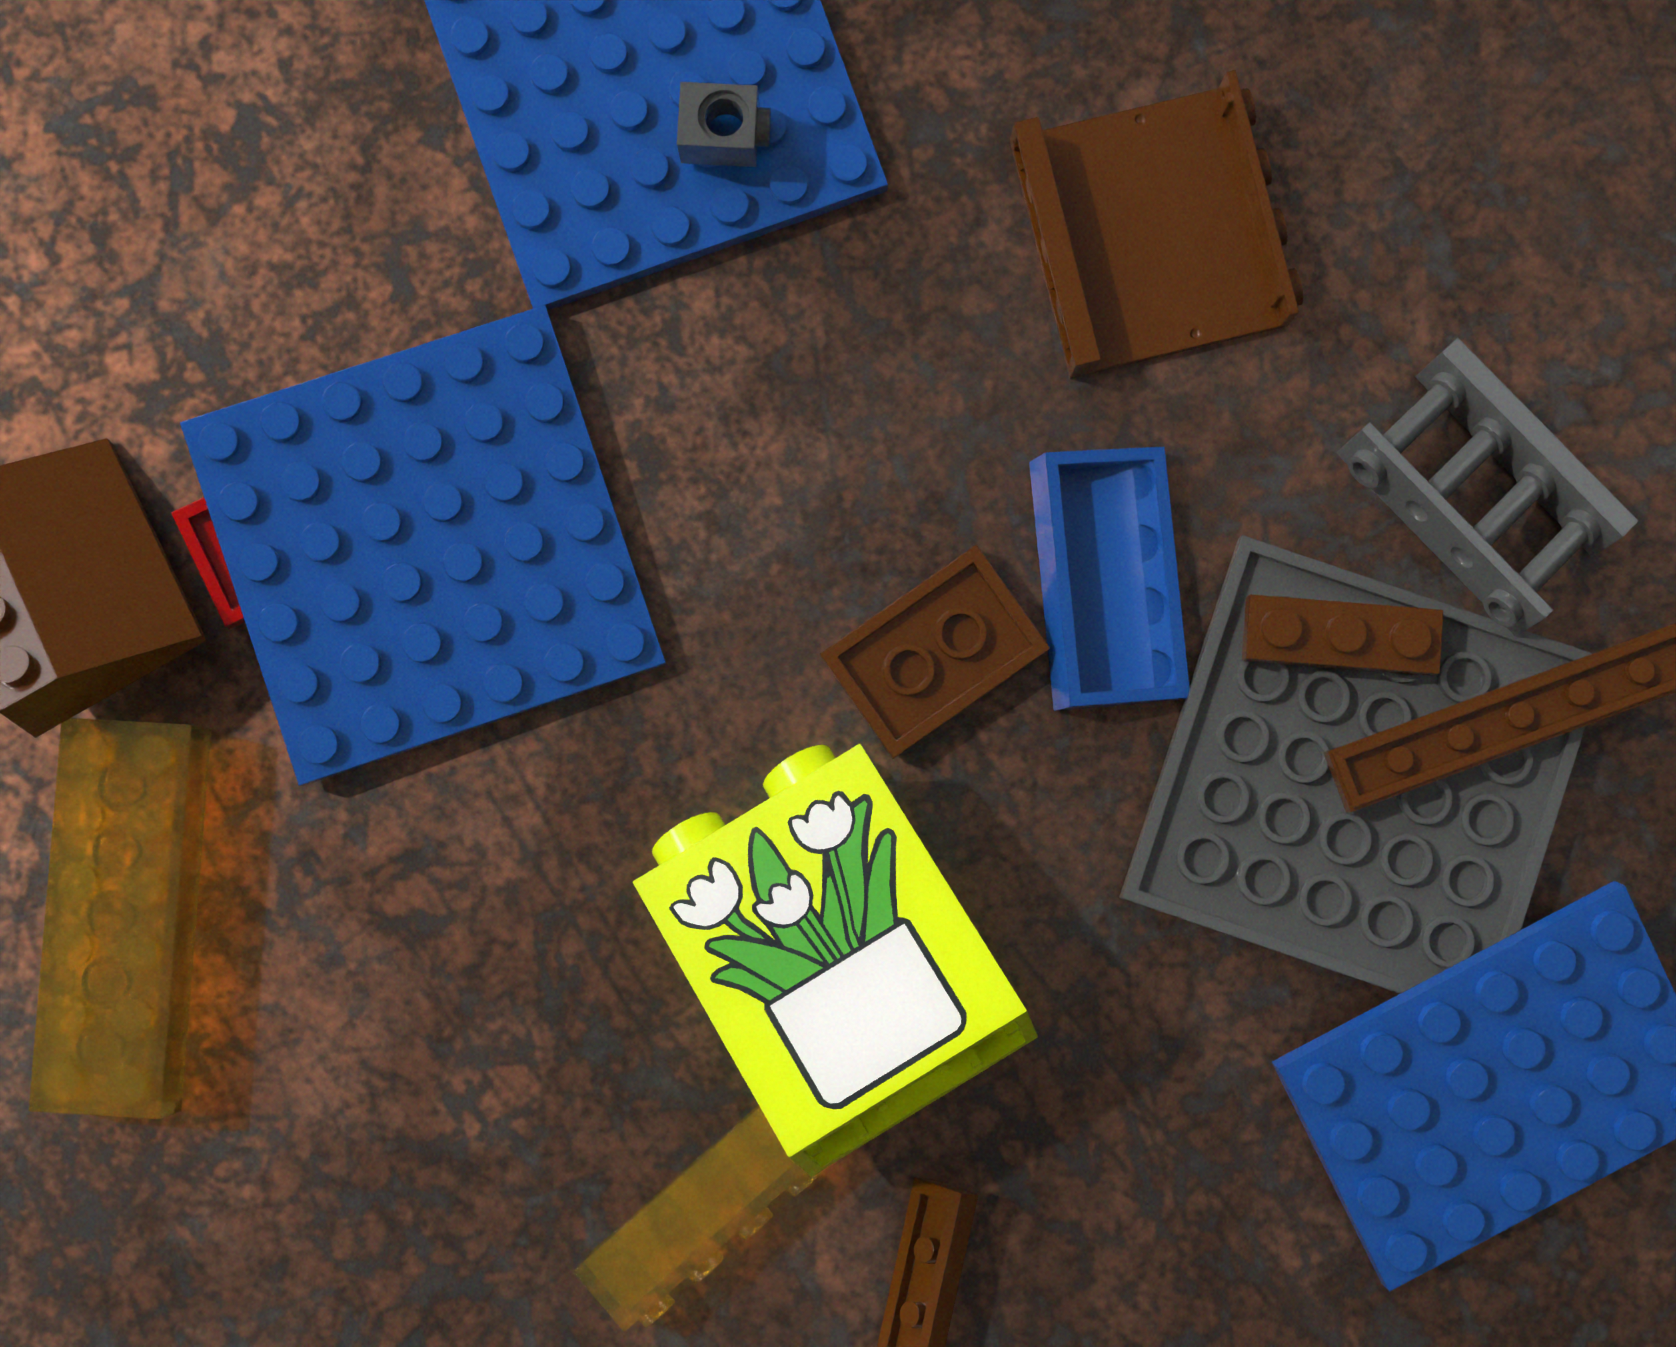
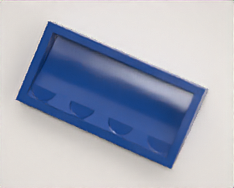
(1109, 577)

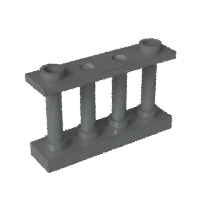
(1525, 448)

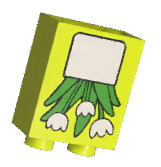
(831, 955)

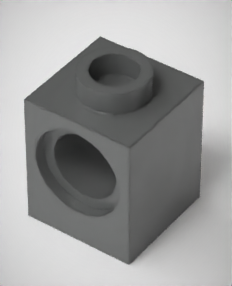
(701, 105)

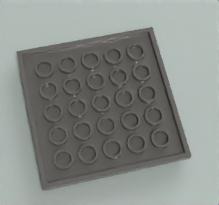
(1256, 831)

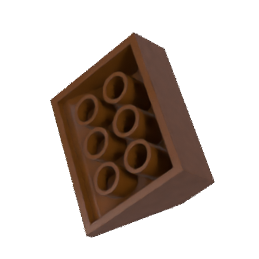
(80, 587)

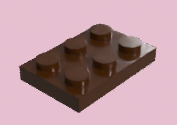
(934, 651)

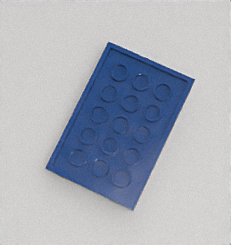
(1494, 1085)

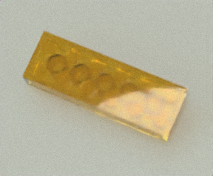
(120, 919)

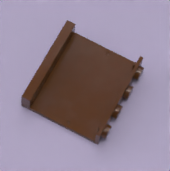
(1156, 228)

